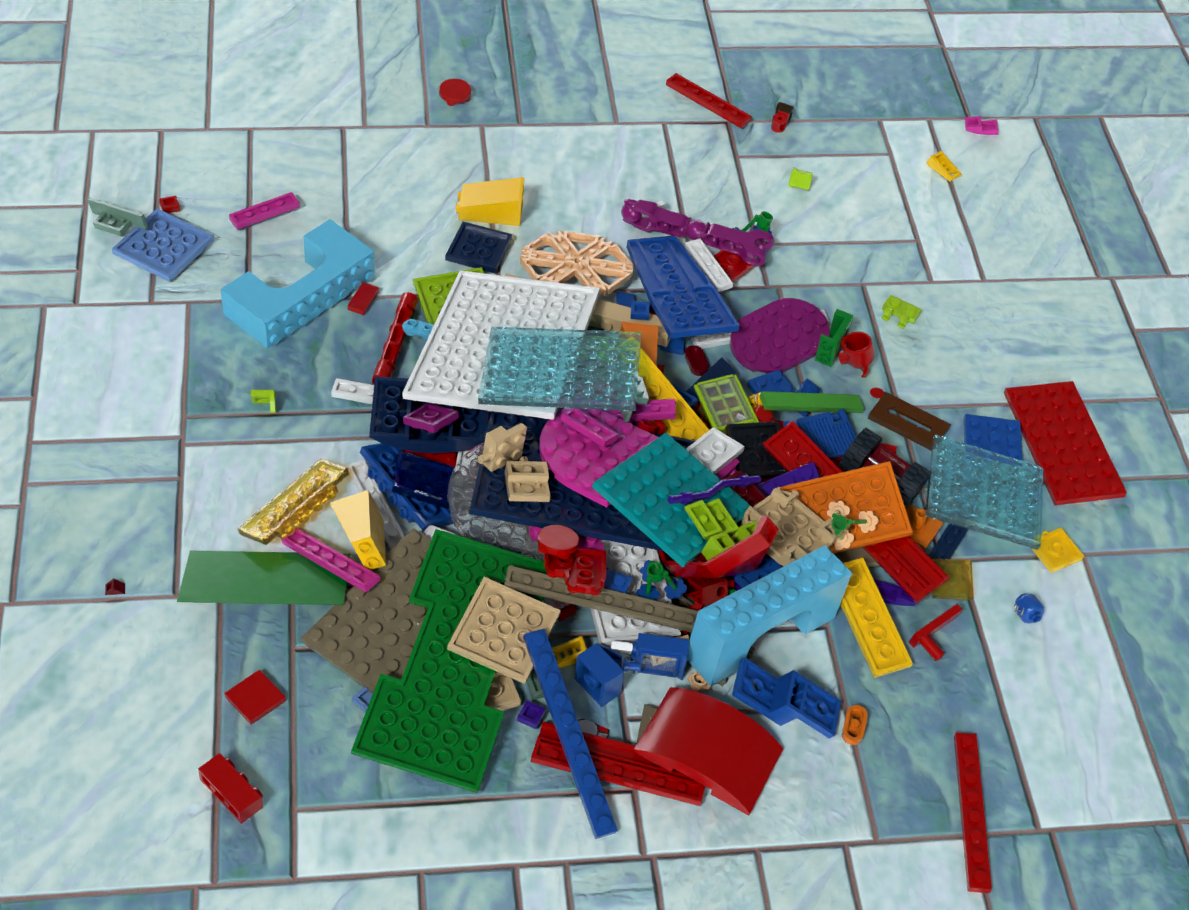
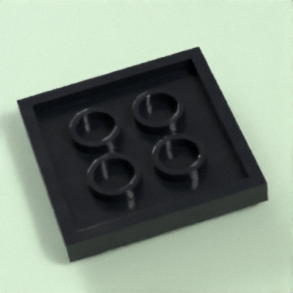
(755, 458)

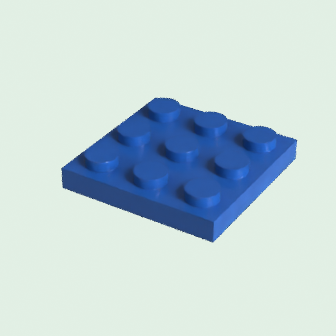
(994, 435)

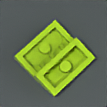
(711, 518)

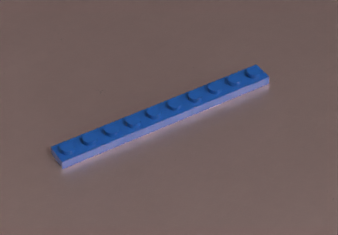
(570, 734)

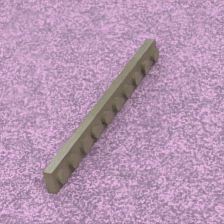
(606, 601)

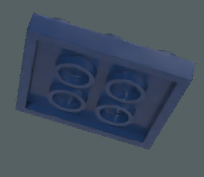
(478, 247)

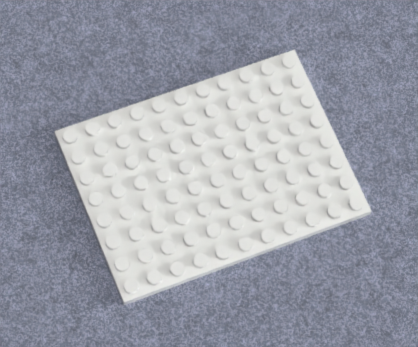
(456, 349)

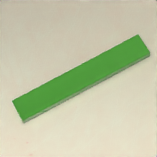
(811, 402)

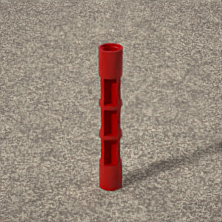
(392, 348)

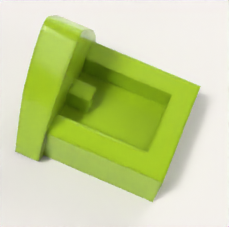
(800, 179)
(265, 397)

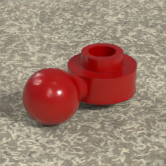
(657, 426)

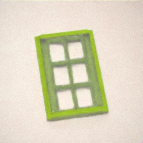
(725, 402)

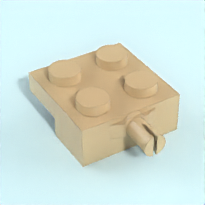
(502, 446)
(527, 481)

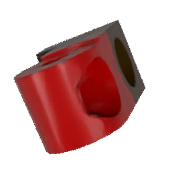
(781, 117)

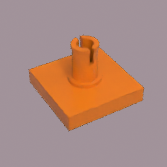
(923, 527)

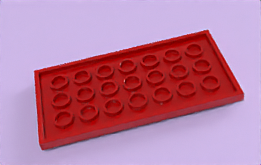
(1064, 443)

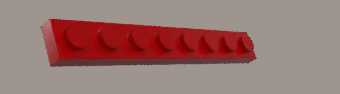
(972, 813)

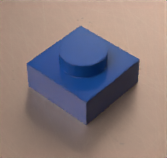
(640, 310)

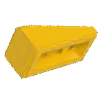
(940, 162)
(572, 645)

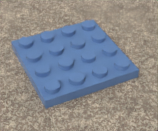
(164, 246)

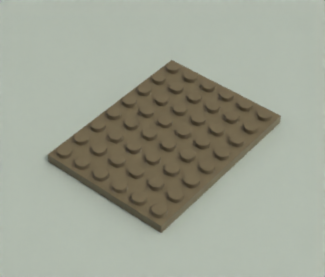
(378, 626)

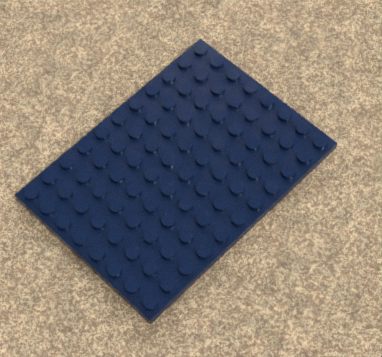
(565, 505)

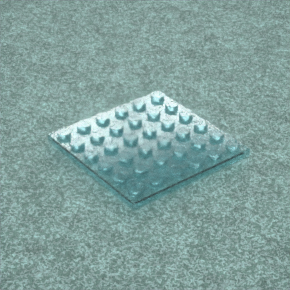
(985, 492)

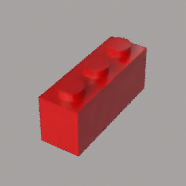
(231, 787)

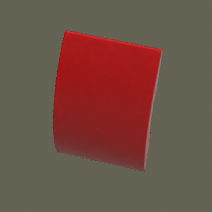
(711, 746)

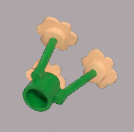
(841, 523)

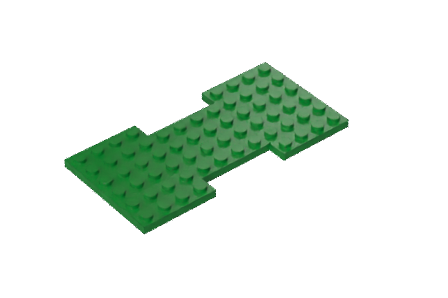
(437, 712)

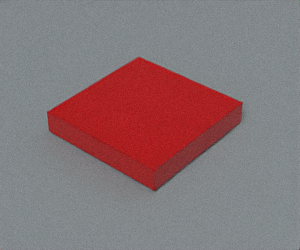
(255, 697)

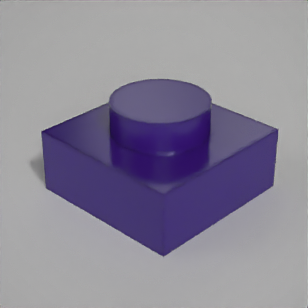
(531, 714)

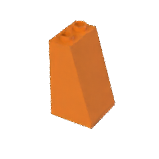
(649, 337)

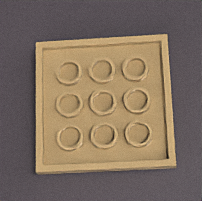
(495, 628)

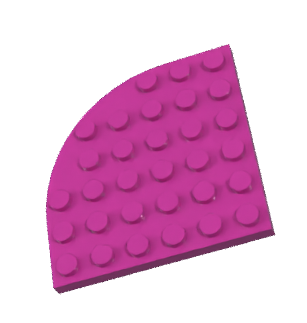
(580, 460)

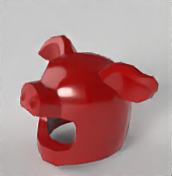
(858, 352)

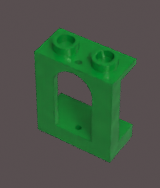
(831, 346)

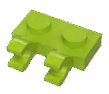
(901, 309)

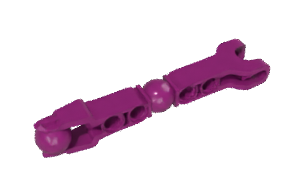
(735, 241)

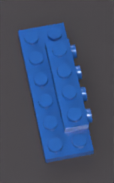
(381, 469)

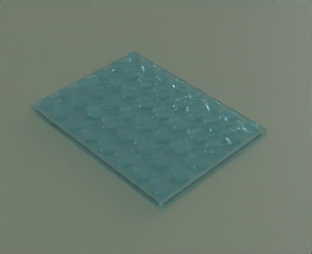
(561, 368)

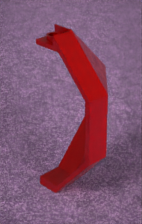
(738, 559)

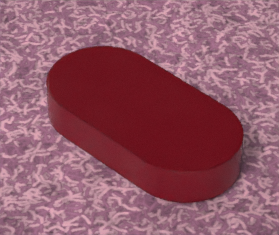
(696, 360)

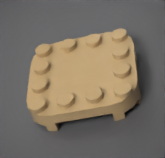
(798, 526)

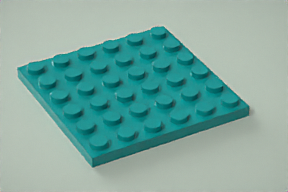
(641, 492)

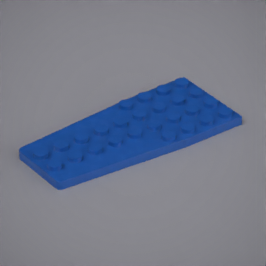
(679, 289)

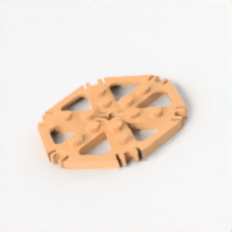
(582, 264)

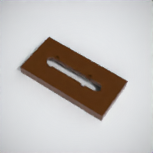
(882, 416)

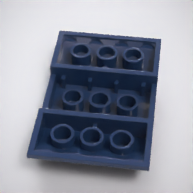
(389, 428)

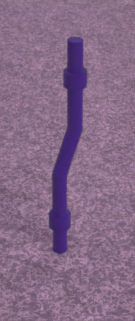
(688, 497)

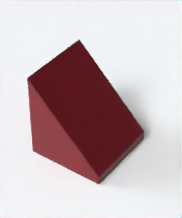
(114, 587)

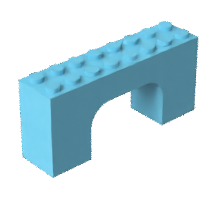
(274, 313)
(801, 591)

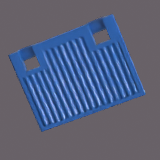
(829, 436)

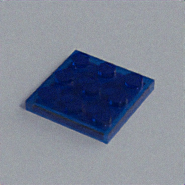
(422, 479)

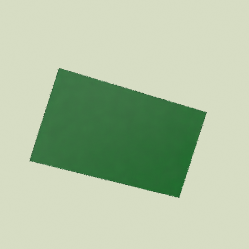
(259, 579)

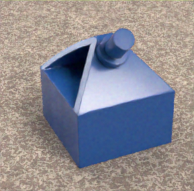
(602, 672)

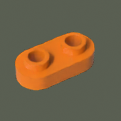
(854, 726)

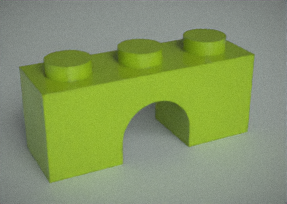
(722, 541)

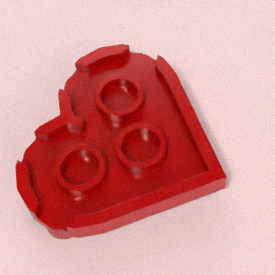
(581, 572)

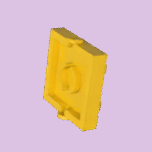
(1057, 550)

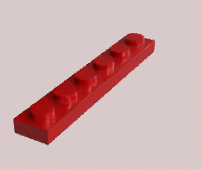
(708, 100)

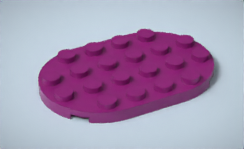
(778, 335)

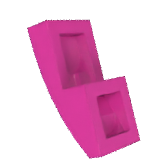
(986, 127)

